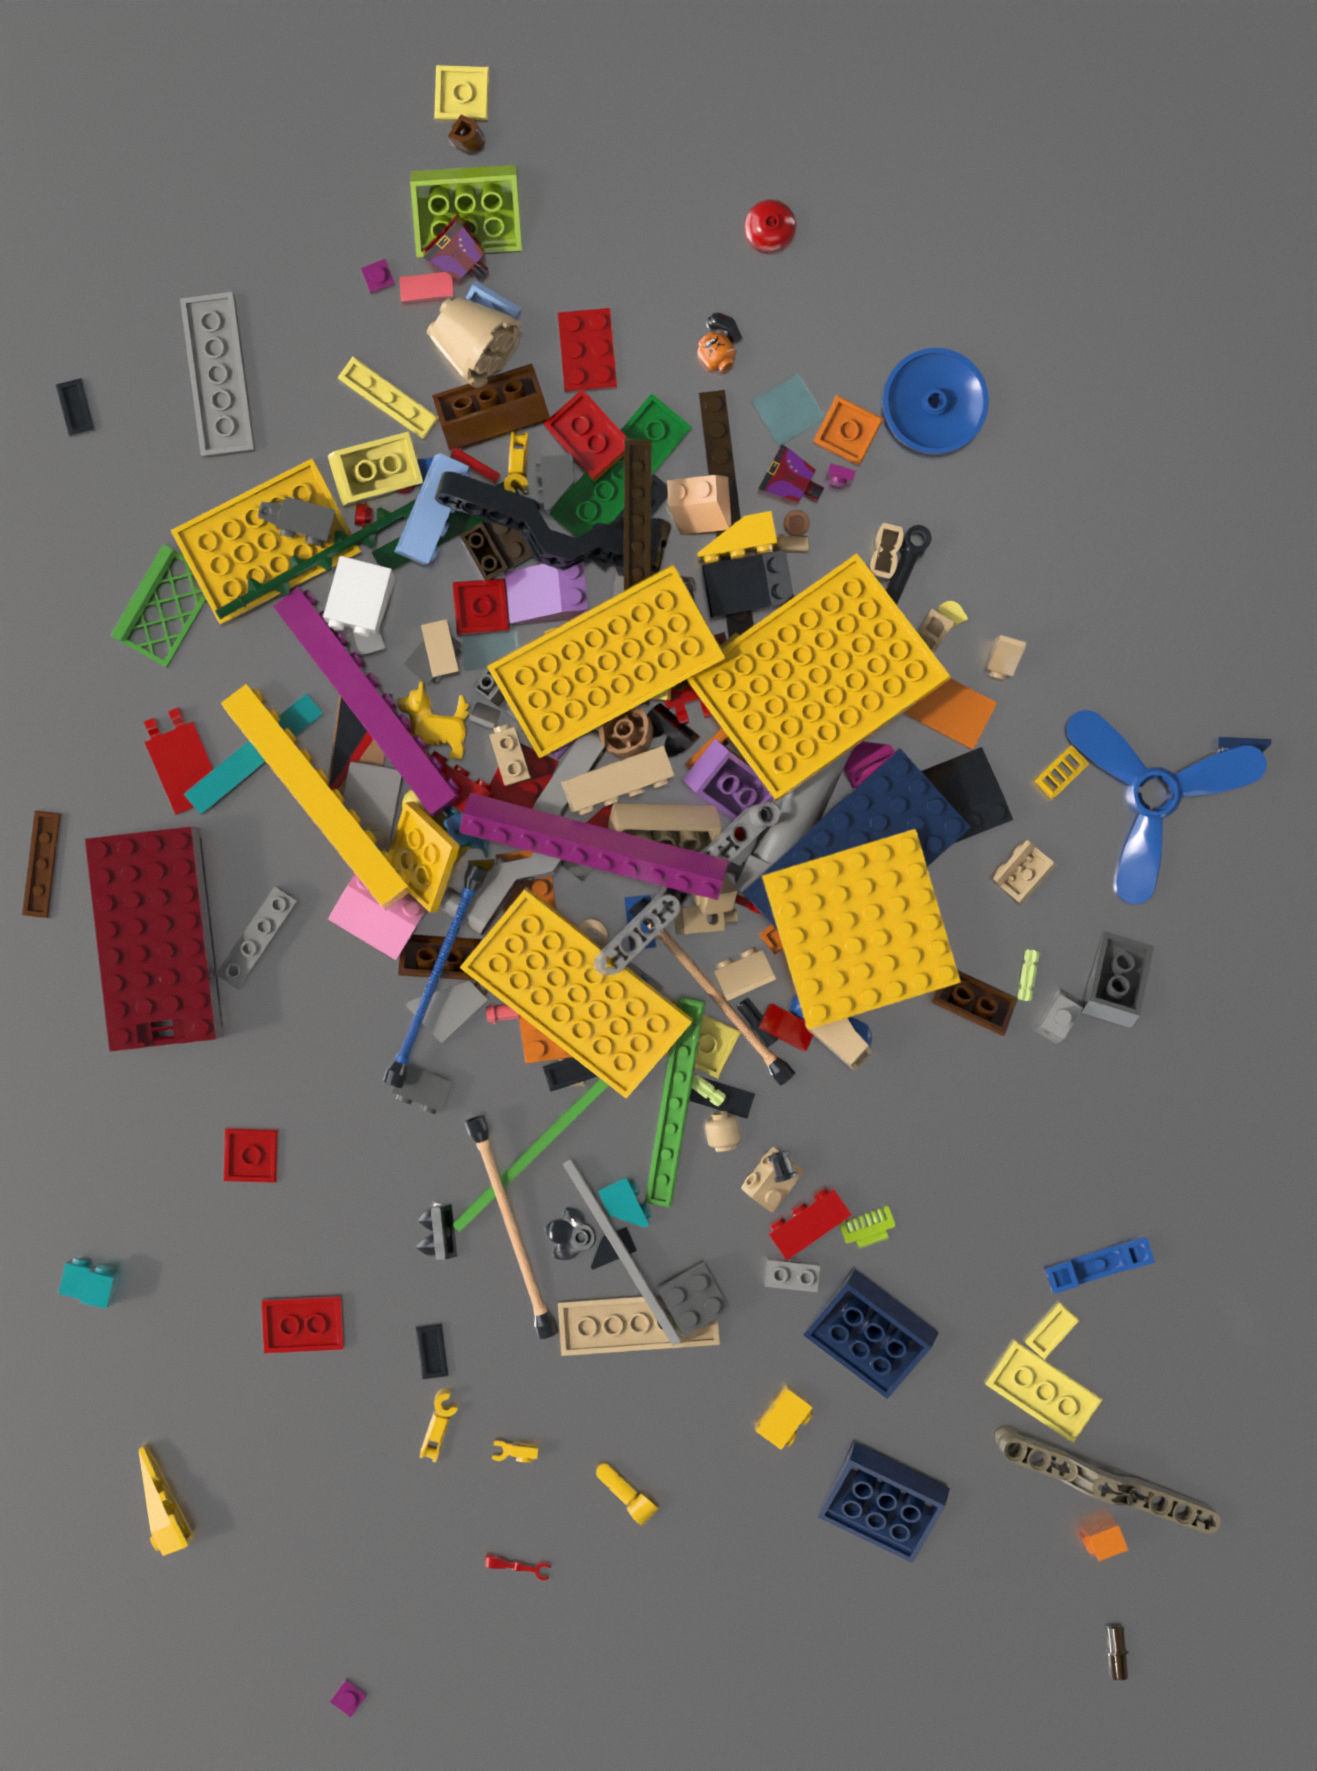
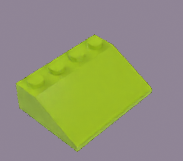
(479, 195)

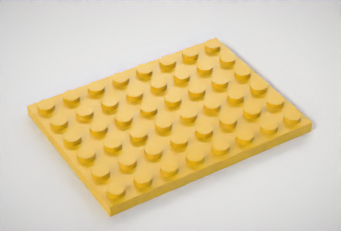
(818, 677)

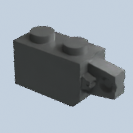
(299, 519)

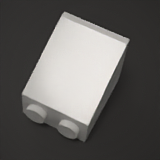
(358, 596)

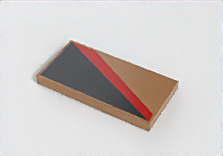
(350, 744)

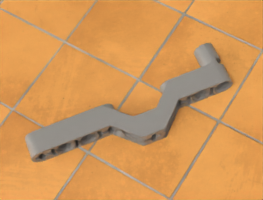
(751, 825)
(506, 875)

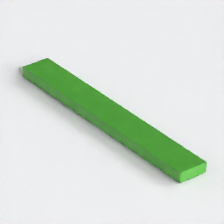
(675, 1107)
(532, 1153)

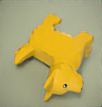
(435, 727)

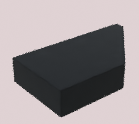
(606, 1252)

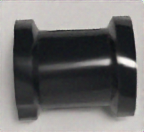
(782, 1166)

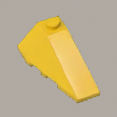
(166, 1521)

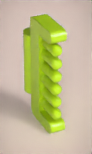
(868, 1234)

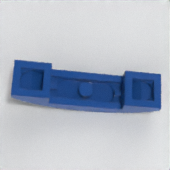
(1100, 1264)

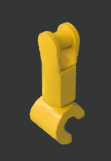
(517, 464)
(438, 1424)
(639, 1506)

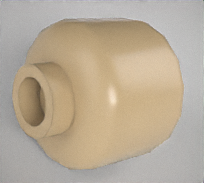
(722, 1131)

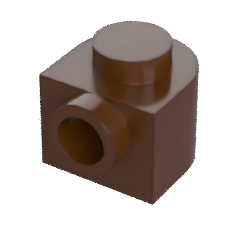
(466, 134)

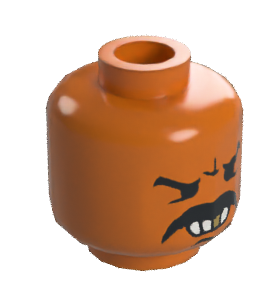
(717, 352)

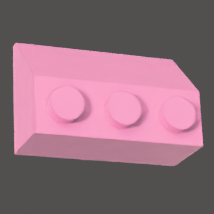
(366, 919)

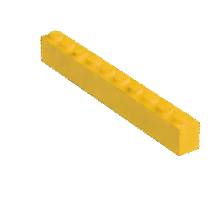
(315, 797)

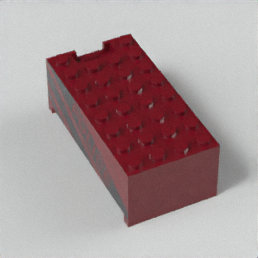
(153, 937)

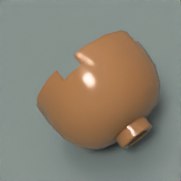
(628, 733)

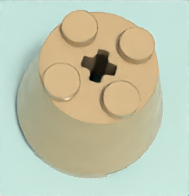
(474, 338)

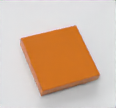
(848, 430)

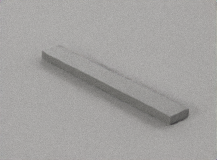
(622, 1252)

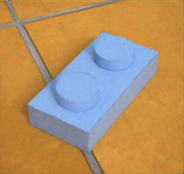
(485, 296)

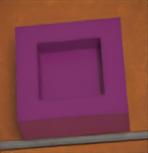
(377, 276)
(348, 1698)

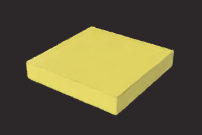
(462, 92)

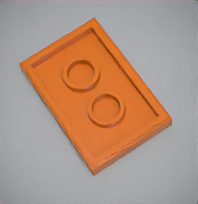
(954, 712)

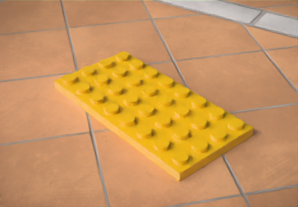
(606, 661)
(549, 978)

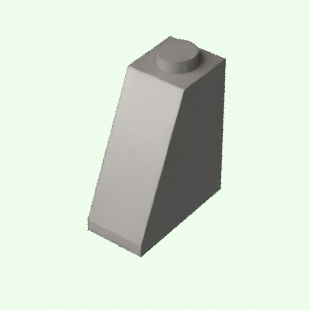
(451, 1008)

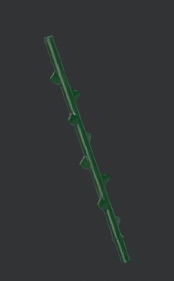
(323, 559)

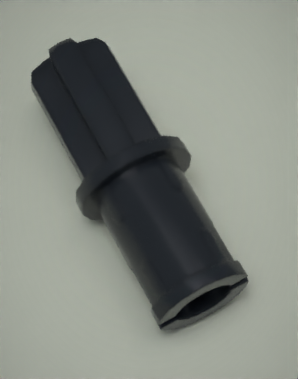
(755, 1018)

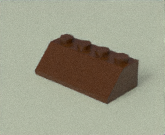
(499, 407)

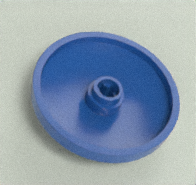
(935, 401)

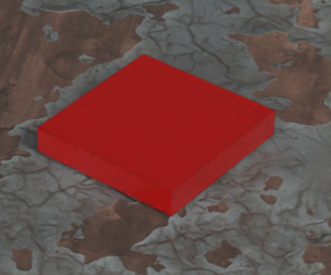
(480, 607)
(250, 1155)

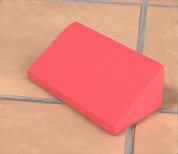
(426, 287)

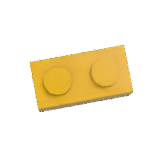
(784, 1418)

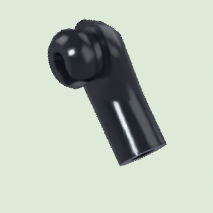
(725, 323)

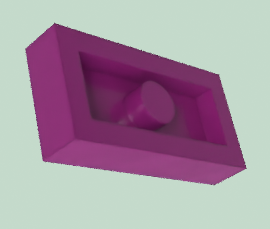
(840, 476)

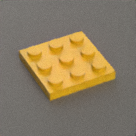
(423, 855)

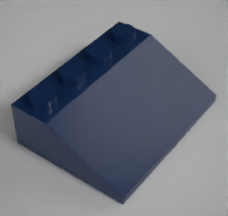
(871, 1334)
(884, 1502)

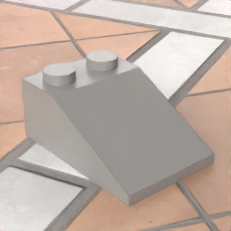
(374, 797)

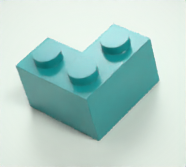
(91, 1284)

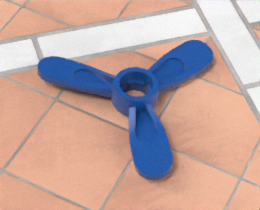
(1211, 775)

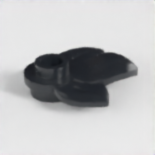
(566, 1233)

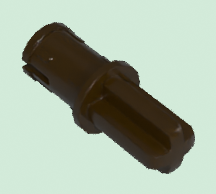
(1118, 1653)

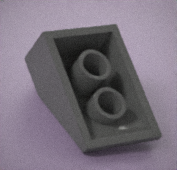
(1118, 980)

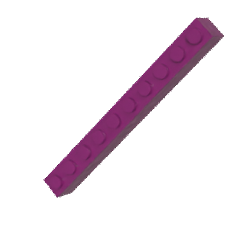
(367, 702)
(593, 846)

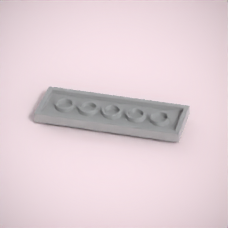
(217, 374)

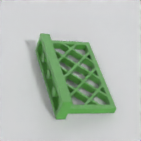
(141, 598)

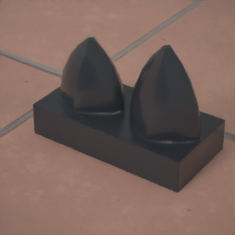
(679, 735)
(442, 1242)

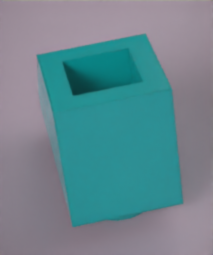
(622, 1202)

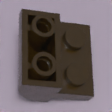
(495, 548)

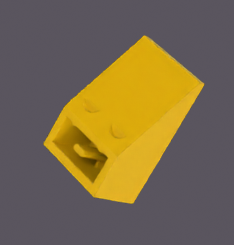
(749, 534)

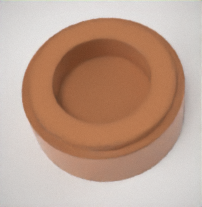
(796, 523)

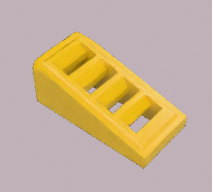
(1045, 787)

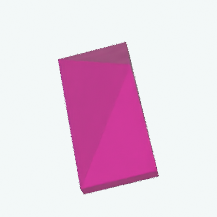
(865, 759)

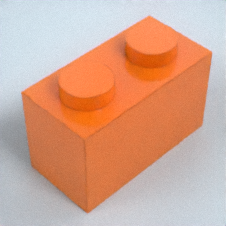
(1104, 1539)

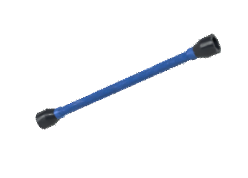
(397, 1071)

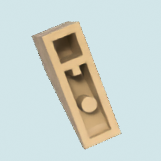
(1004, 657)

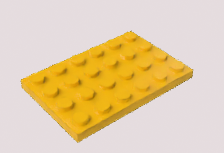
(235, 545)

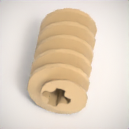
(598, 927)

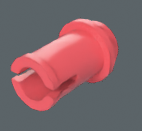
(500, 1013)

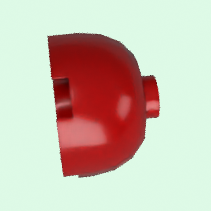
(770, 237)

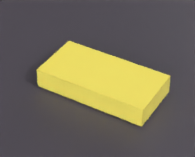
(1051, 1330)

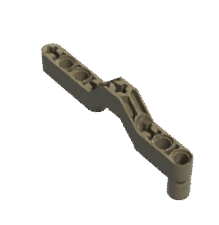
(1087, 1480)

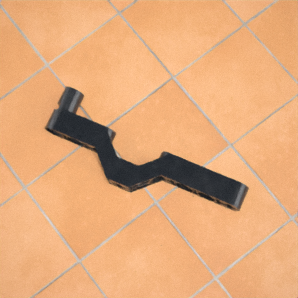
(546, 544)

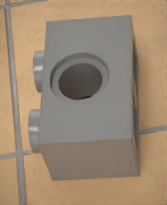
(792, 1274)

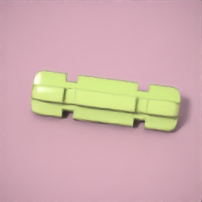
(1028, 975)
(707, 1090)

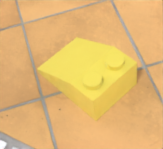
(375, 468)

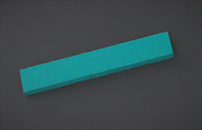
(247, 759)

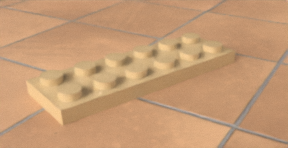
(621, 1327)

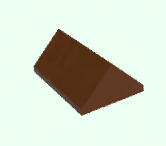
(422, 952)
(977, 1003)

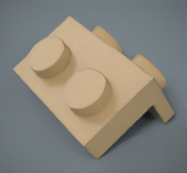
(1024, 871)
(762, 1187)

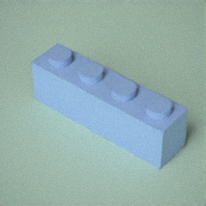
(427, 516)

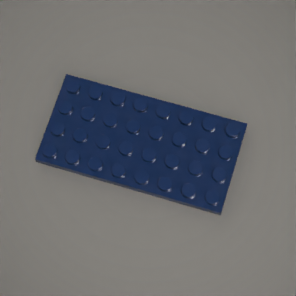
(882, 805)

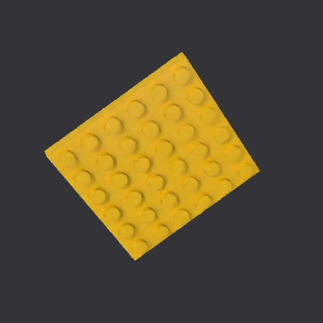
(861, 929)

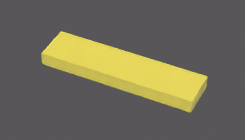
(388, 398)

